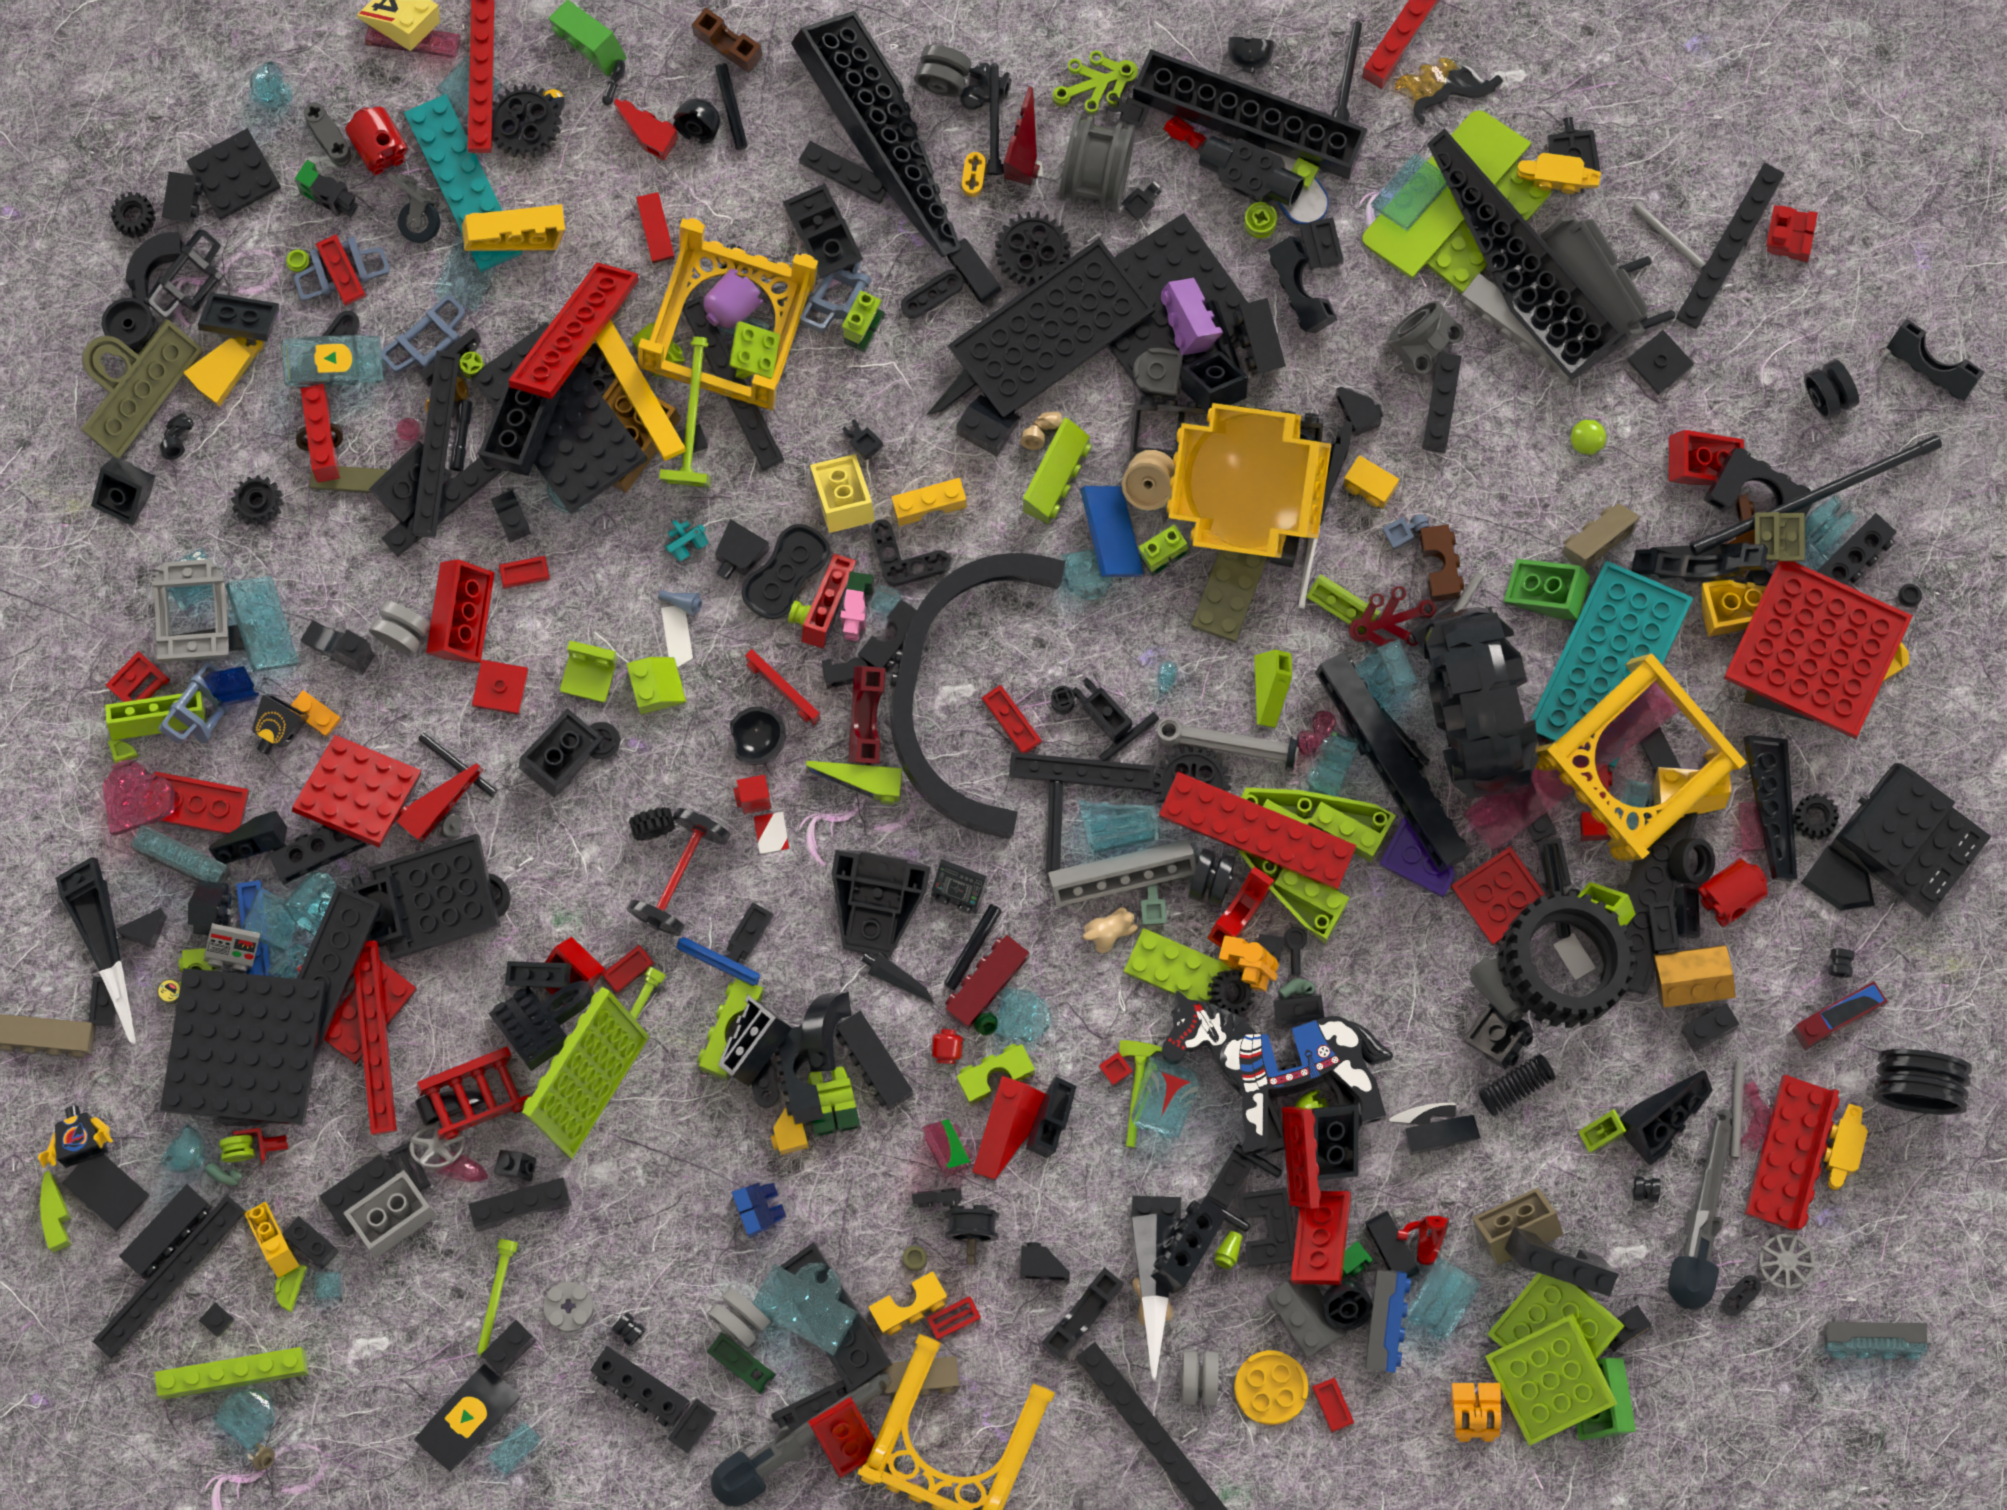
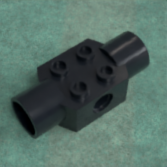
(1251, 171)

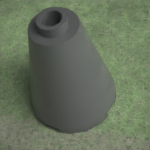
(1488, 981)

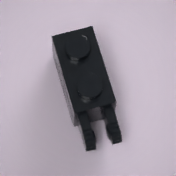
(1104, 711)

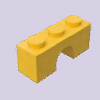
(914, 504)
(928, 1297)

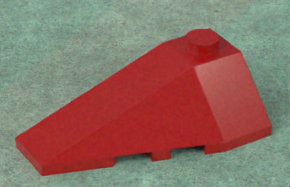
(1007, 1126)

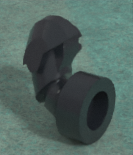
(172, 446)

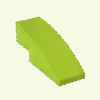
(53, 1214)

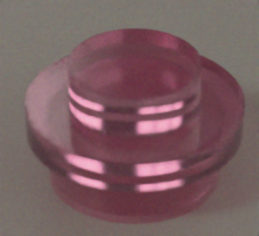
(408, 429)

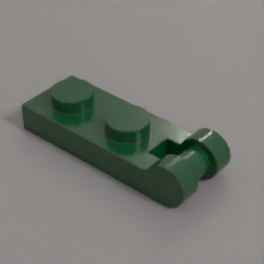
(740, 1362)

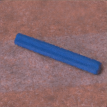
(718, 961)

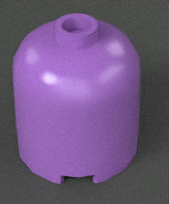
(731, 300)

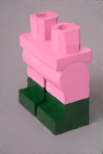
(855, 614)

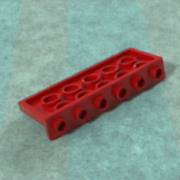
(1792, 1153)

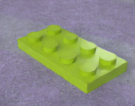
(1173, 966)

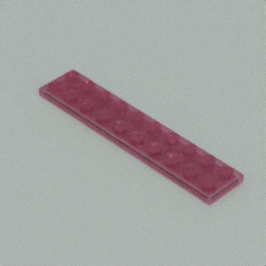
(1505, 815)

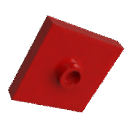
(500, 687)

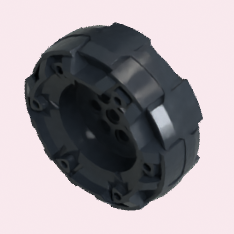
(1479, 702)

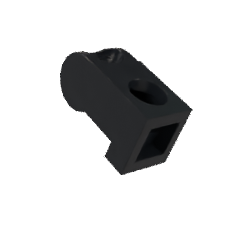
(842, 673)

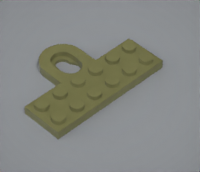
(140, 388)

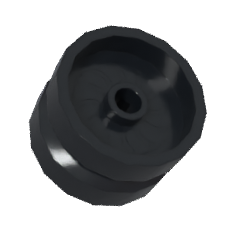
(129, 322)
(1831, 389)
(1214, 878)

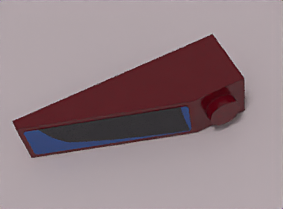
(1838, 1015)

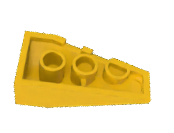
(1729, 605)

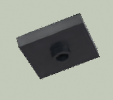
(1660, 362)

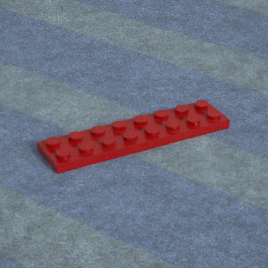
(573, 330)
(1257, 831)

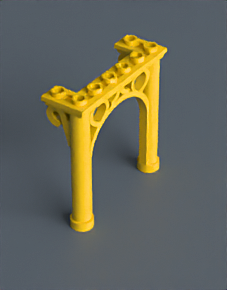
(898, 1420)

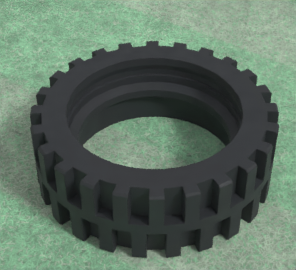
(1599, 927)

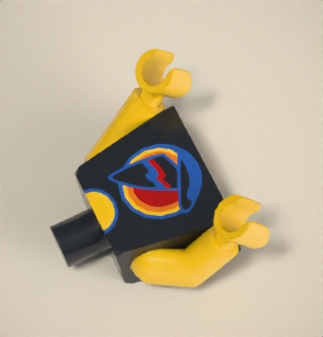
(76, 1139)

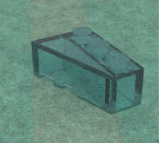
(1117, 825)

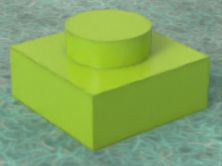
(1306, 170)

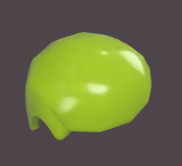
(1588, 437)

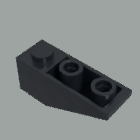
(252, 838)

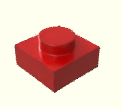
(1115, 1069)

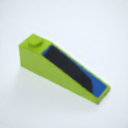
(872, 781)

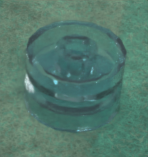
(1826, 522)

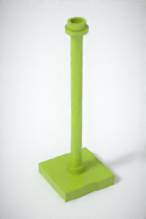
(685, 475)

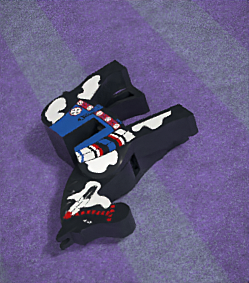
(1324, 1052)

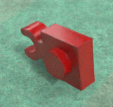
(1181, 131)

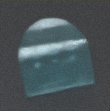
(1084, 575)
(1023, 1015)
(246, 1416)

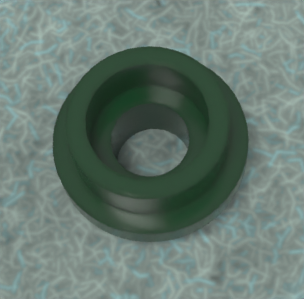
(986, 1023)

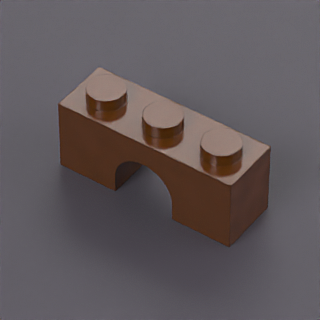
(738, 49)
(1439, 543)

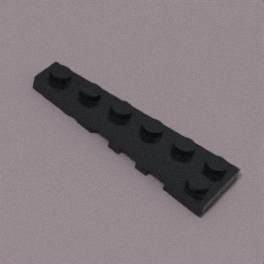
(1772, 789)

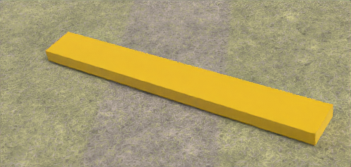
(639, 393)

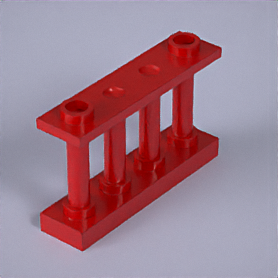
(454, 1078)

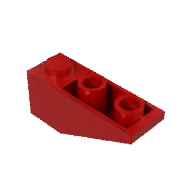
(652, 134)

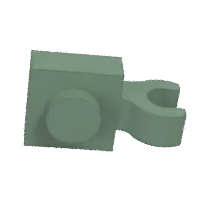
(1153, 909)

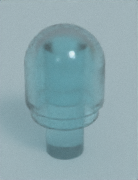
(1167, 676)

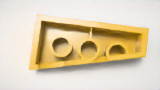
(514, 229)

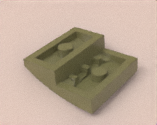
(1782, 535)

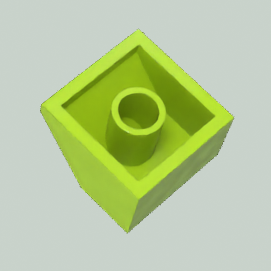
(656, 683)

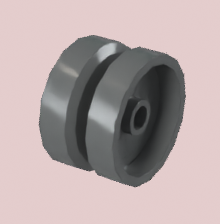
(942, 70)

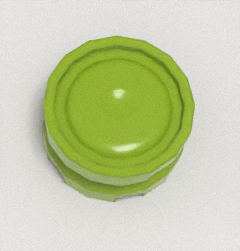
(1260, 220)
(237, 1148)

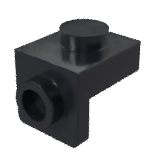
(515, 1165)

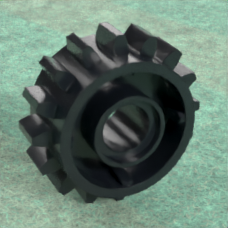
(257, 513)

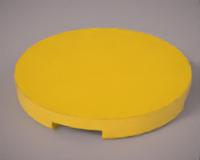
(1271, 1387)

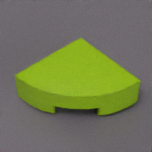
(121, 751)

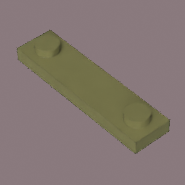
(351, 480)

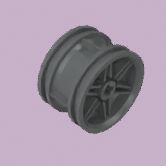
(1097, 162)

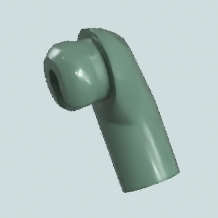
(1297, 986)

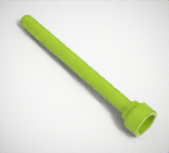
(652, 979)
(506, 1250)

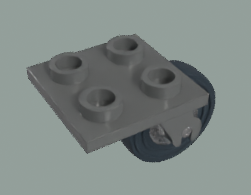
(419, 218)

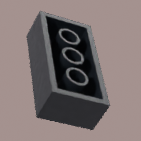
(517, 430)

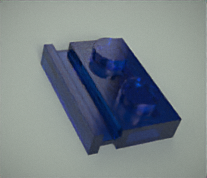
(231, 686)

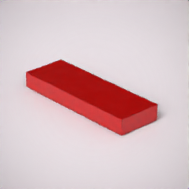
(655, 227)
(340, 270)
(1011, 720)

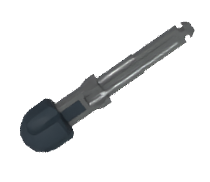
(1693, 1275)
(741, 1477)

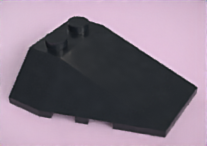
(876, 898)

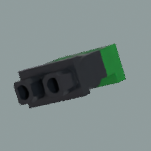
(325, 190)

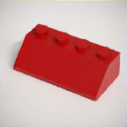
(460, 611)

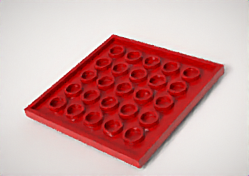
(1818, 647)

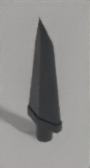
(954, 392)
(888, 971)

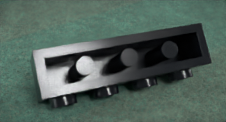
(639, 1386)

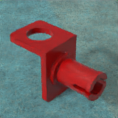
(264, 1144)

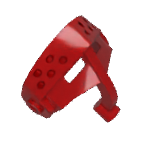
(1428, 1245)

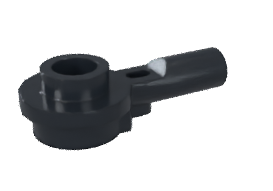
(1295, 940)

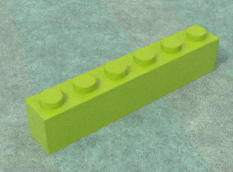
(231, 1373)

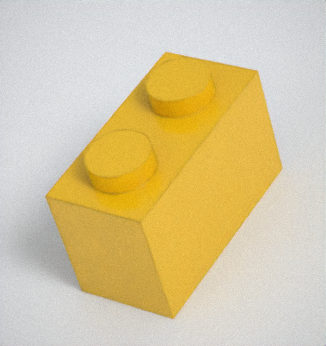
(1370, 482)

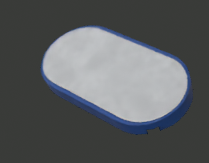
(1311, 203)

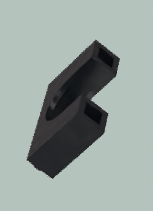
(1742, 468)
(1584, 1270)

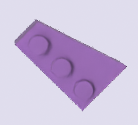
(1189, 317)

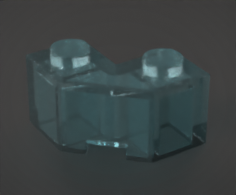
(1333, 766)

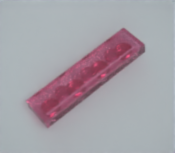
(434, 43)

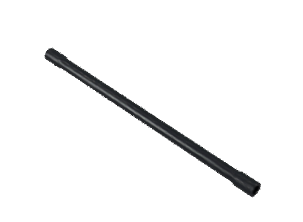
(1920, 449)

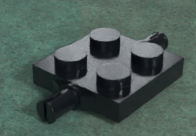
(1575, 144)

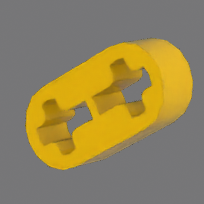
(978, 175)

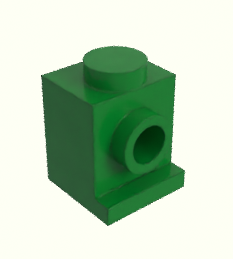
(1354, 1259)

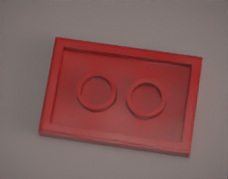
(843, 1436)

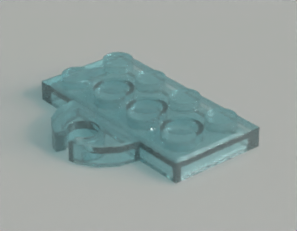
(806, 1305)

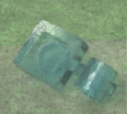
(286, 966)

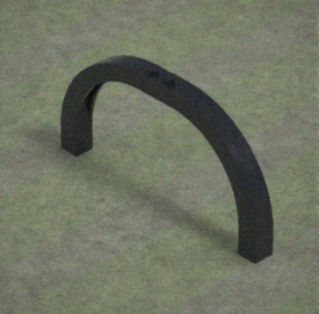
(942, 797)

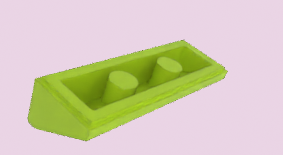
(1338, 601)

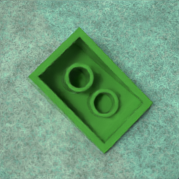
(1548, 588)

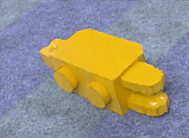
(1558, 173)
(1846, 1146)

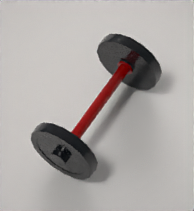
(700, 827)

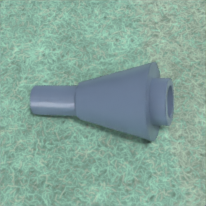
(687, 602)

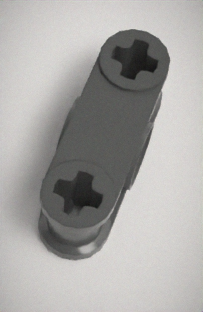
(327, 134)

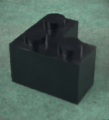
(208, 906)

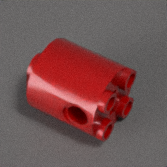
(376, 139)
(1734, 891)

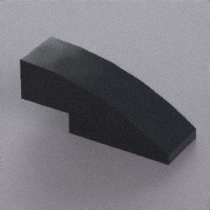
(1051, 1118)
(1441, 1134)

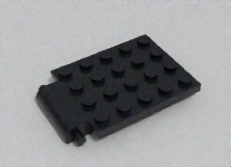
(430, 897)

